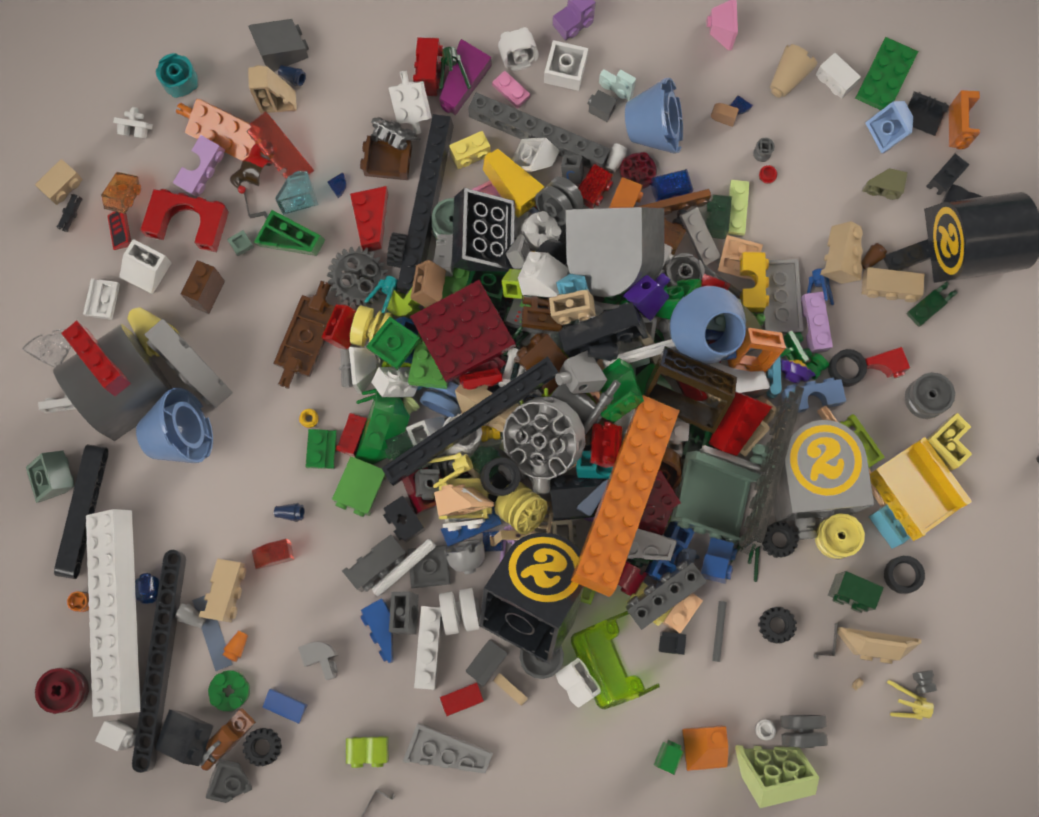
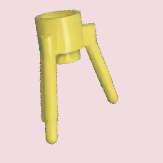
(461, 465)
(920, 708)

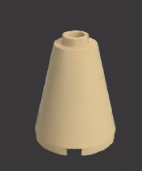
(791, 70)

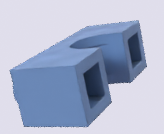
(829, 392)

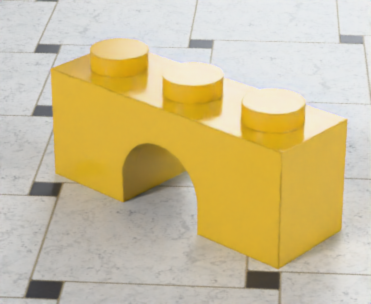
(755, 266)

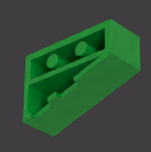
(289, 236)

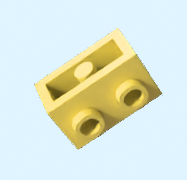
(469, 150)

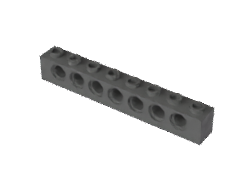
(527, 126)

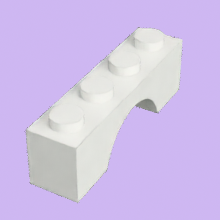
(428, 648)

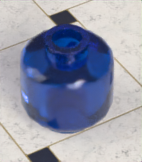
(146, 588)

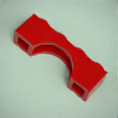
(95, 359)

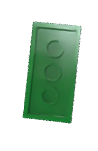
(886, 74)

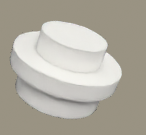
(765, 729)

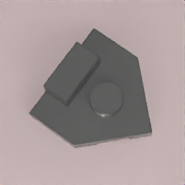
(227, 781)

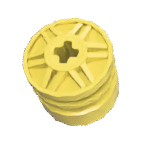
(365, 325)
(521, 509)

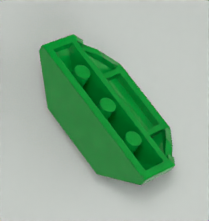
(385, 420)

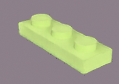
(739, 191)

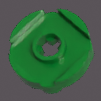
(221, 681)

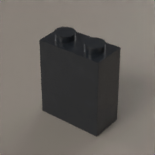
(184, 737)

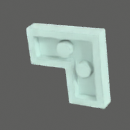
(622, 84)

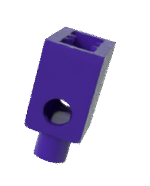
(648, 295)

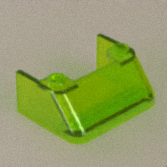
(602, 660)

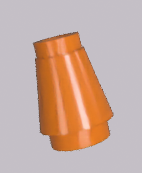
(235, 646)

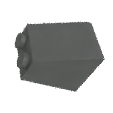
(279, 43)

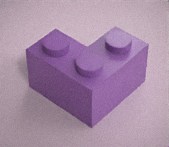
(574, 17)

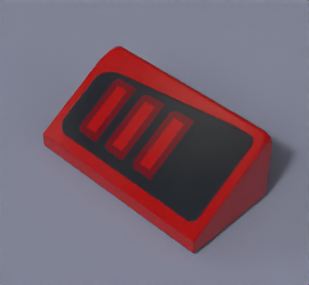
(119, 230)

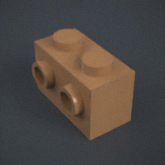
(428, 283)

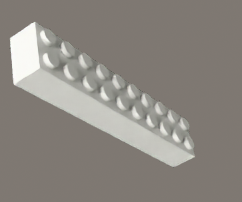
(112, 613)

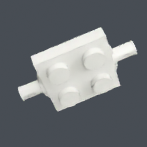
(410, 102)

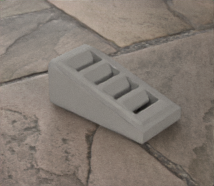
(518, 252)

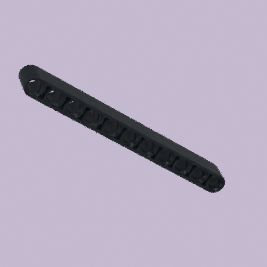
(153, 668)

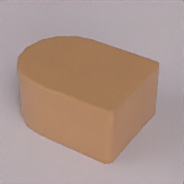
(724, 114)

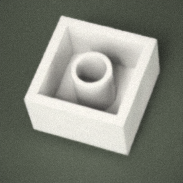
(565, 65)

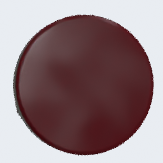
(638, 168)

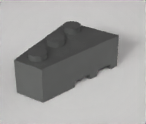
(375, 564)

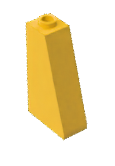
(511, 181)

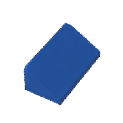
(284, 705)

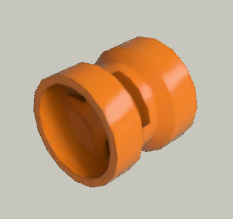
(75, 601)

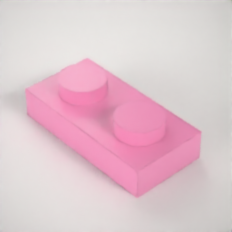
(511, 89)

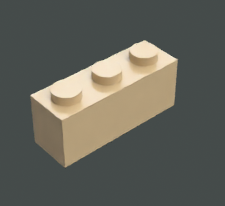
(892, 284)

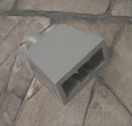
(581, 374)

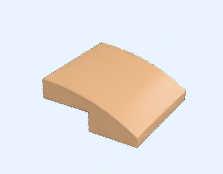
(731, 253)

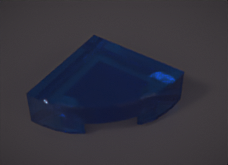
(741, 104)
(338, 184)

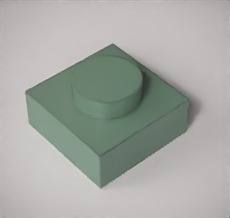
(240, 243)

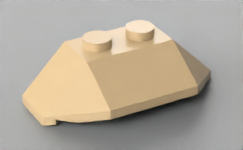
(877, 645)

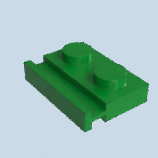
(321, 449)

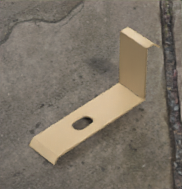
(506, 535)

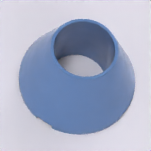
(656, 118)
(692, 317)
(176, 429)

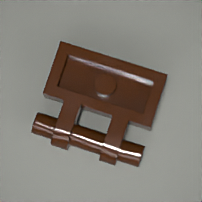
(538, 317)

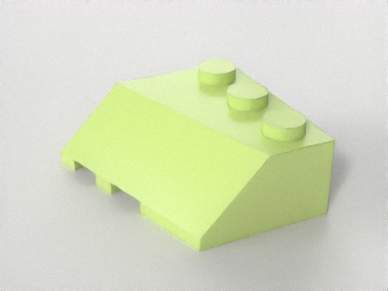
(776, 774)

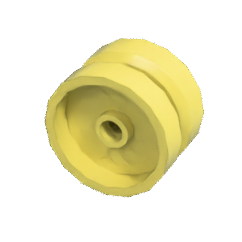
(849, 530)

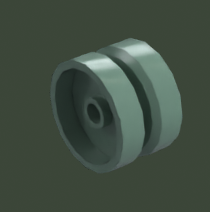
(443, 217)

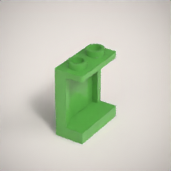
(358, 486)

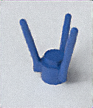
(820, 281)

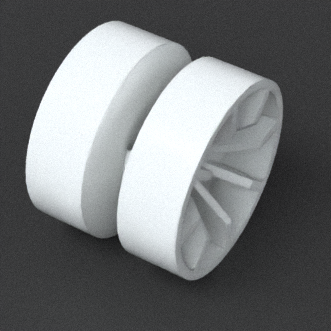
(466, 609)

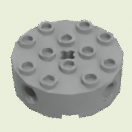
(544, 437)

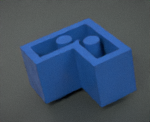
(718, 560)

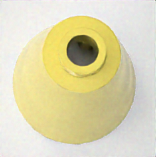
(142, 322)

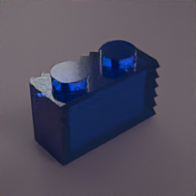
(671, 185)

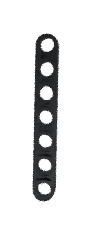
(82, 503)

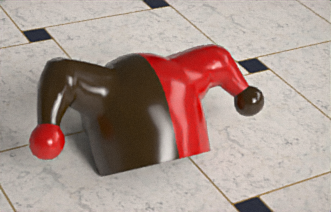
(250, 169)

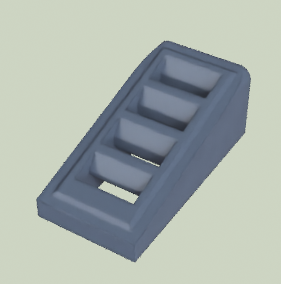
(589, 504)

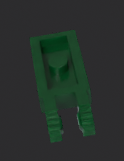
(930, 305)

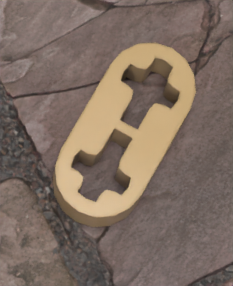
(510, 689)

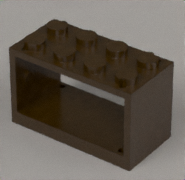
(698, 376)

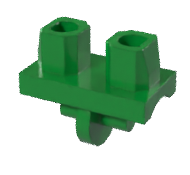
(793, 348)

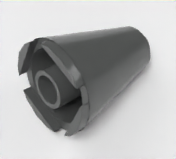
(580, 402)

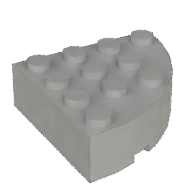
(187, 363)

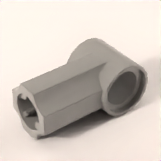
(540, 485)

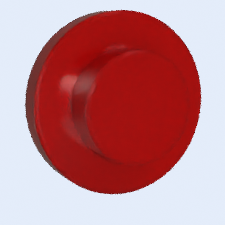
(768, 174)

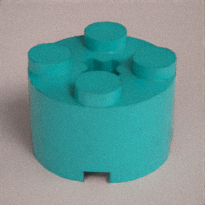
(176, 75)

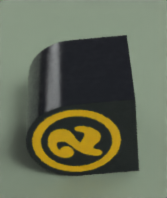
(982, 236)
(533, 595)

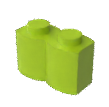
(367, 750)

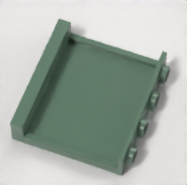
(712, 496)

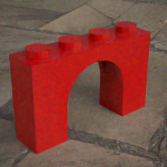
(165, 205)

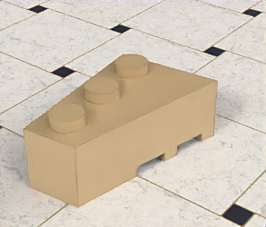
(270, 90)
(844, 253)
(469, 398)
(224, 591)

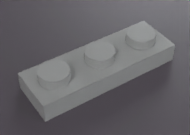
(700, 236)

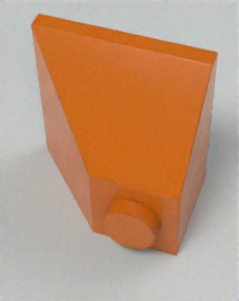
(705, 747)

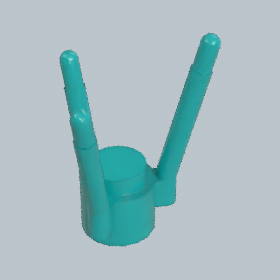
(388, 286)

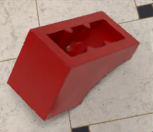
(890, 363)

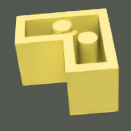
(947, 444)

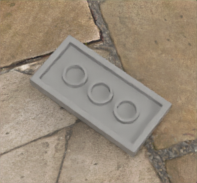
(784, 294)

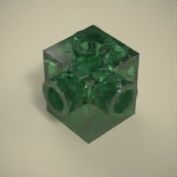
(482, 456)

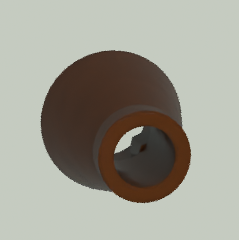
(873, 256)

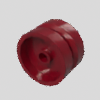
(61, 690)

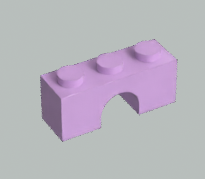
(195, 180)
(818, 333)

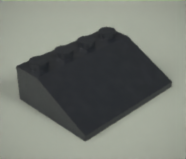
(482, 231)

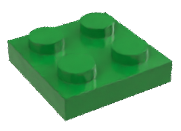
(393, 343)

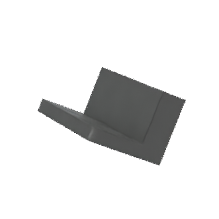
(486, 662)

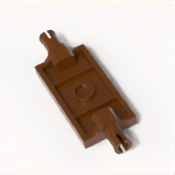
(303, 337)

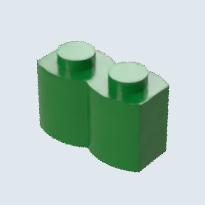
(669, 757)

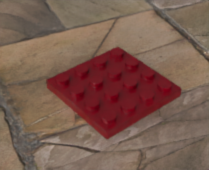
(463, 331)

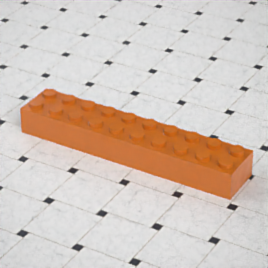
(625, 497)

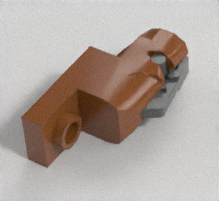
(226, 738)

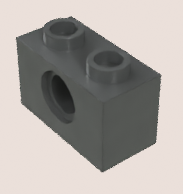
(403, 613)

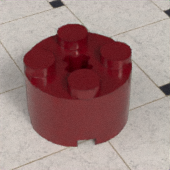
(631, 579)

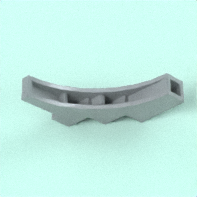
(748, 383)

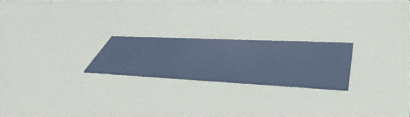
(213, 637)

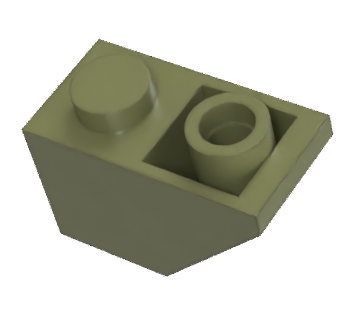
(888, 184)

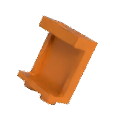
(959, 131)

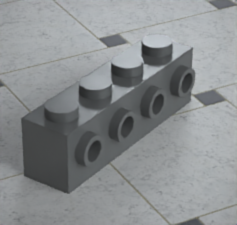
(665, 594)

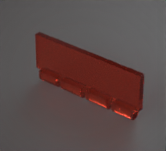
(278, 143)

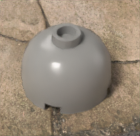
(466, 556)

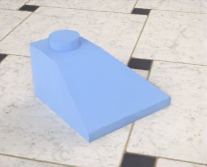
(891, 125)

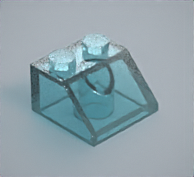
(296, 193)

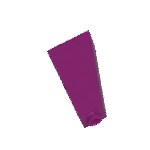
(455, 89)

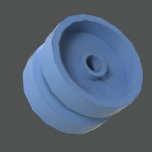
(442, 400)

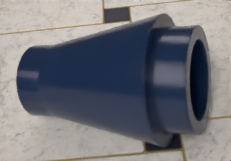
(293, 75)
(291, 512)

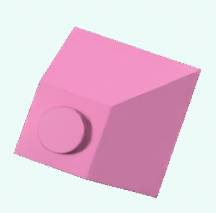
(724, 23)

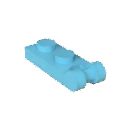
(774, 375)

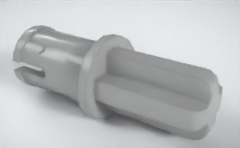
(346, 376)

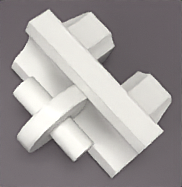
(123, 125)

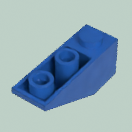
(378, 618)

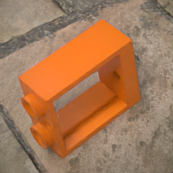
(768, 341)

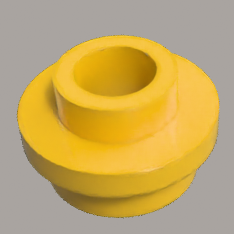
(308, 412)

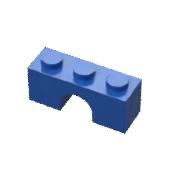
(683, 537)

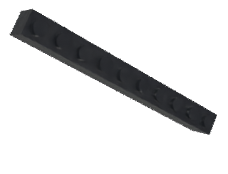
(426, 199)

